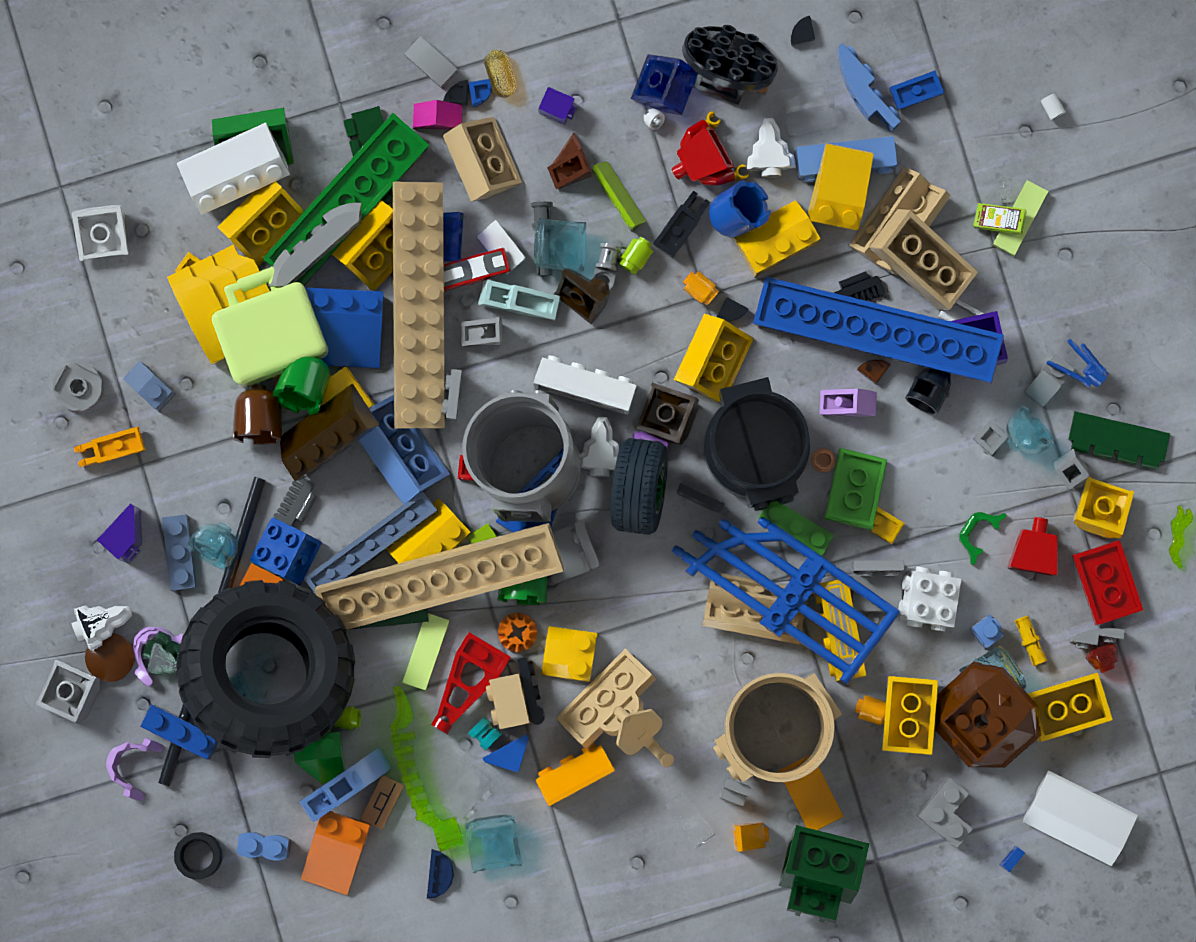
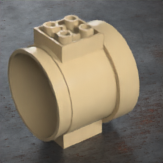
(826, 710)

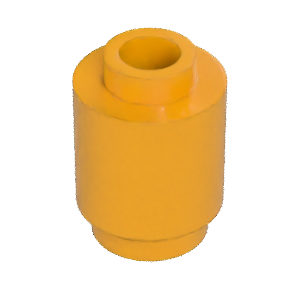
(700, 287)
(871, 709)

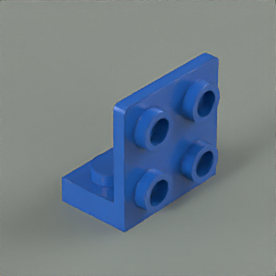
(286, 551)

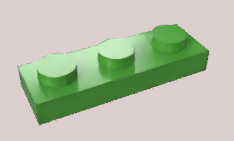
(798, 527)

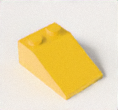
(841, 187)

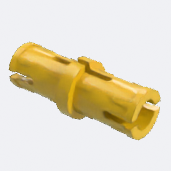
(1030, 640)

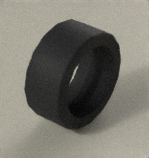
(179, 855)

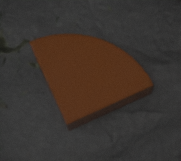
(873, 369)

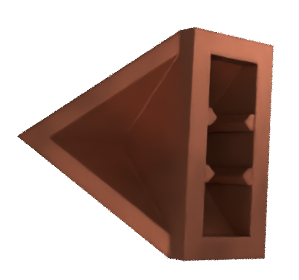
(569, 165)

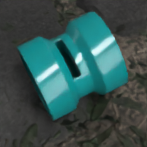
(481, 729)

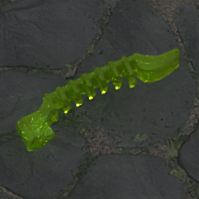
(446, 831)

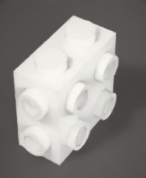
(929, 599)

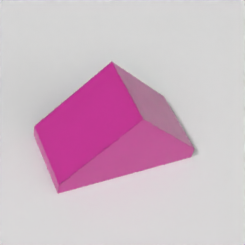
(436, 115)

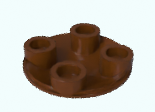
(111, 660)

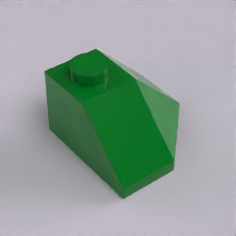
(323, 758)

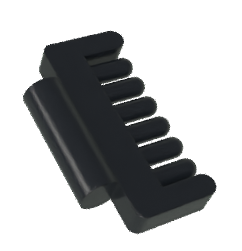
(859, 283)

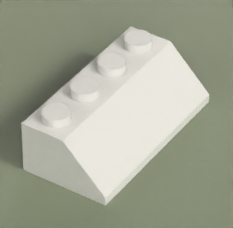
(233, 168)
(585, 386)

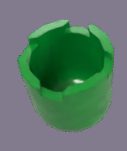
(303, 385)
(526, 593)

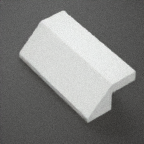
(1080, 818)

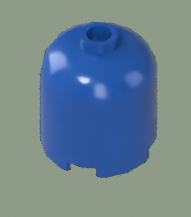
(739, 209)

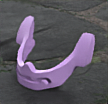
(142, 638)
(114, 759)

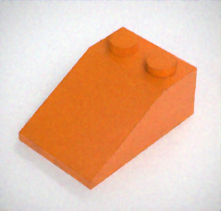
(335, 851)

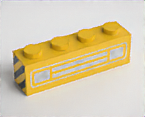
(843, 622)

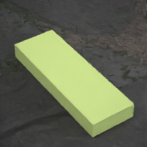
(1031, 199)
(426, 652)

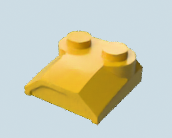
(1103, 509)
(569, 653)

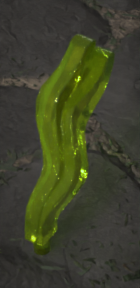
(1178, 525)

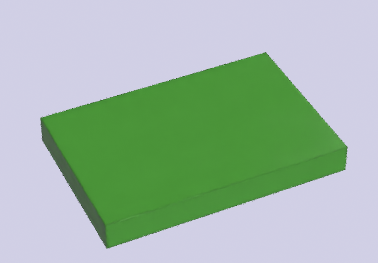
(855, 489)

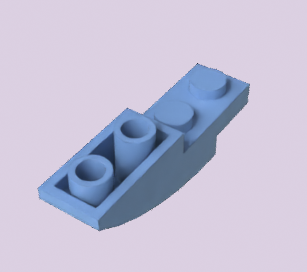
(858, 81)
(345, 784)

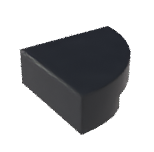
(802, 31)
(458, 93)
(731, 310)

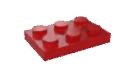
(1107, 582)

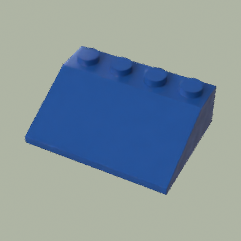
(349, 325)

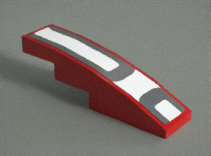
(475, 269)

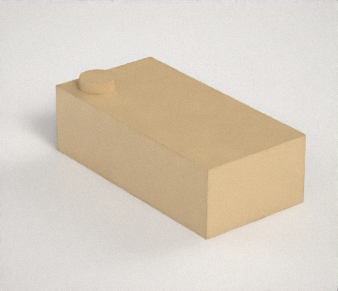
(923, 259)

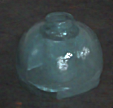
(1027, 433)
(215, 544)

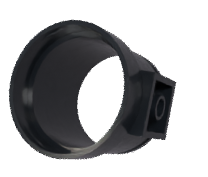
(756, 495)

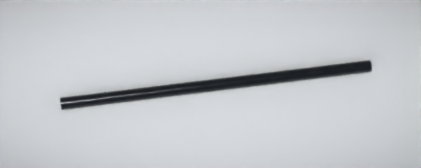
(227, 581)

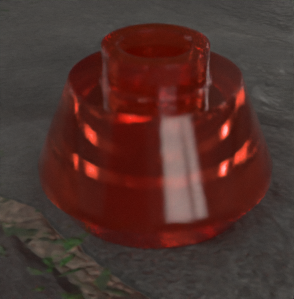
(1103, 657)

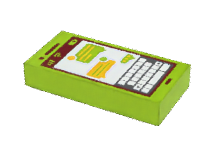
(1000, 218)

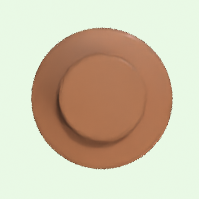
(823, 460)

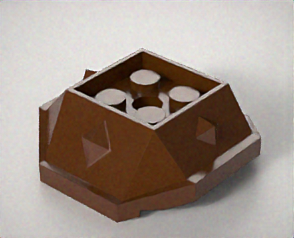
(999, 698)

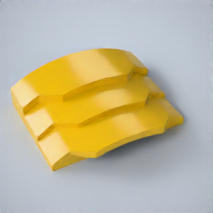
(202, 293)

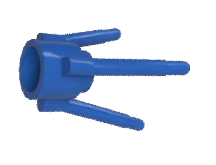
(1094, 372)

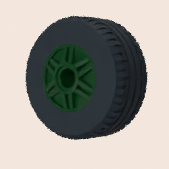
(639, 486)

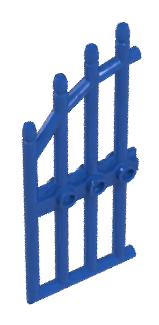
(795, 594)

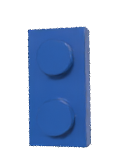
(916, 90)

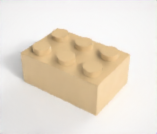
(509, 701)

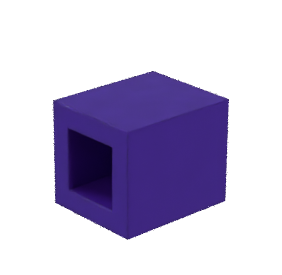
(557, 106)

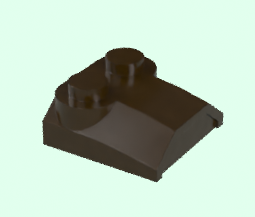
(582, 294)
(668, 414)

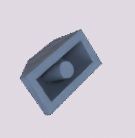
(149, 386)

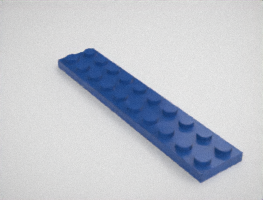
(878, 329)

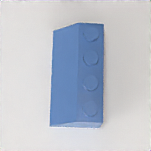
(402, 454)

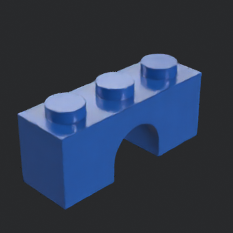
(179, 732)

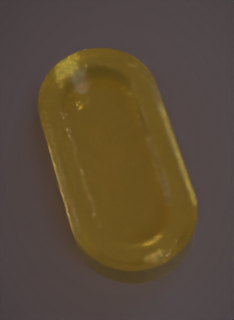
(500, 73)

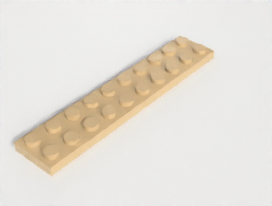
(418, 304)
(443, 577)

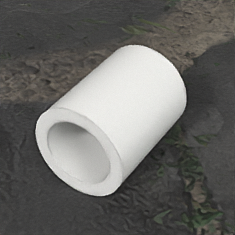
(1053, 106)

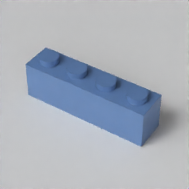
(884, 157)

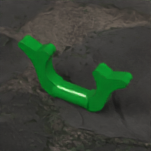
(969, 527)

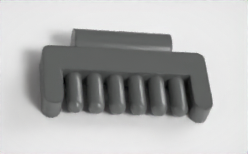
(301, 505)

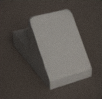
(482, 332)
(1048, 382)

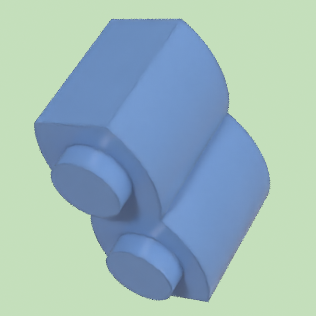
(256, 844)

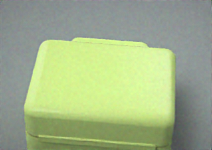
(267, 330)

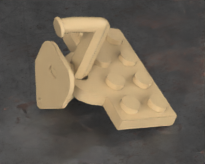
(614, 707)

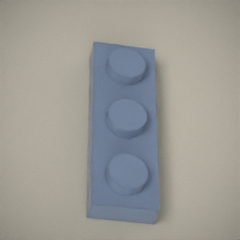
(178, 553)

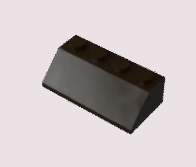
(326, 433)

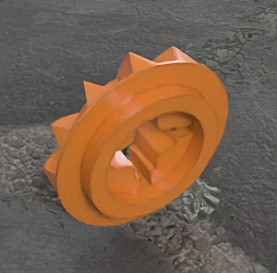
(505, 630)

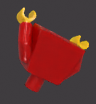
(704, 156)

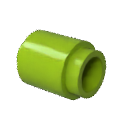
(636, 255)

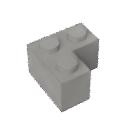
(940, 809)

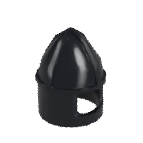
(929, 390)

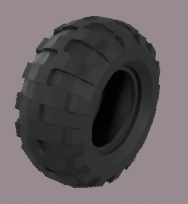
(254, 726)

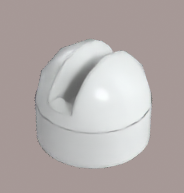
(654, 119)

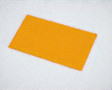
(813, 797)

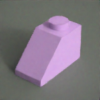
(848, 402)

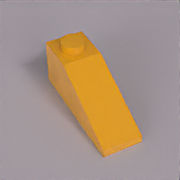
(750, 836)

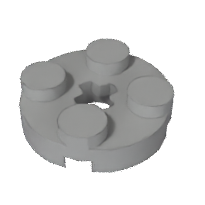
(83, 399)

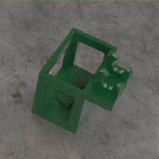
(822, 872)

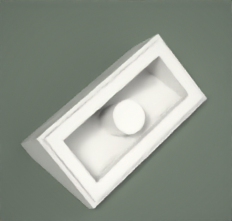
(495, 237)

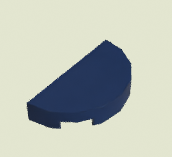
(440, 874)

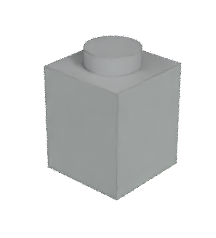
(1071, 468)

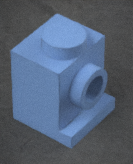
(987, 631)

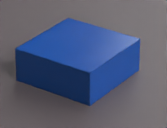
(1012, 858)

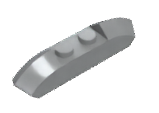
(339, 224)

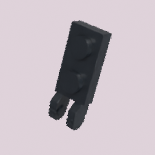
(680, 226)
(531, 692)

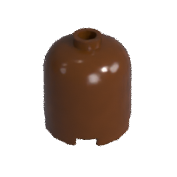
(257, 416)

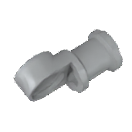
(607, 268)

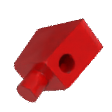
(1035, 550)

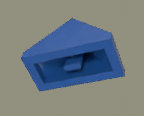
(510, 755)

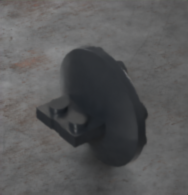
(728, 63)

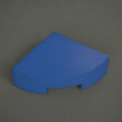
(480, 91)

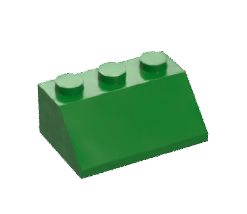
(231, 126)

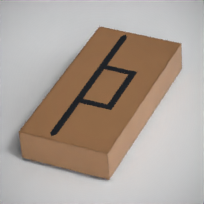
(382, 802)

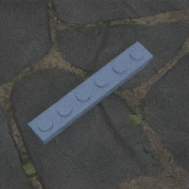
(373, 541)

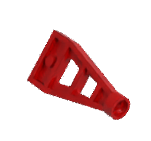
(482, 655)

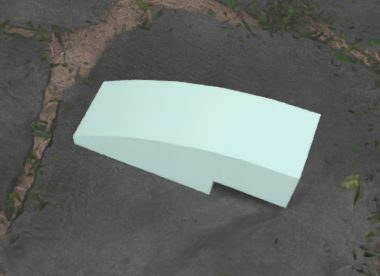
(518, 300)

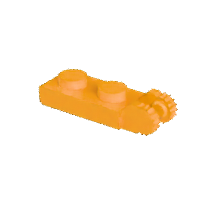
(112, 446)

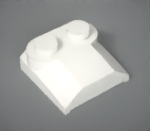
(100, 232)

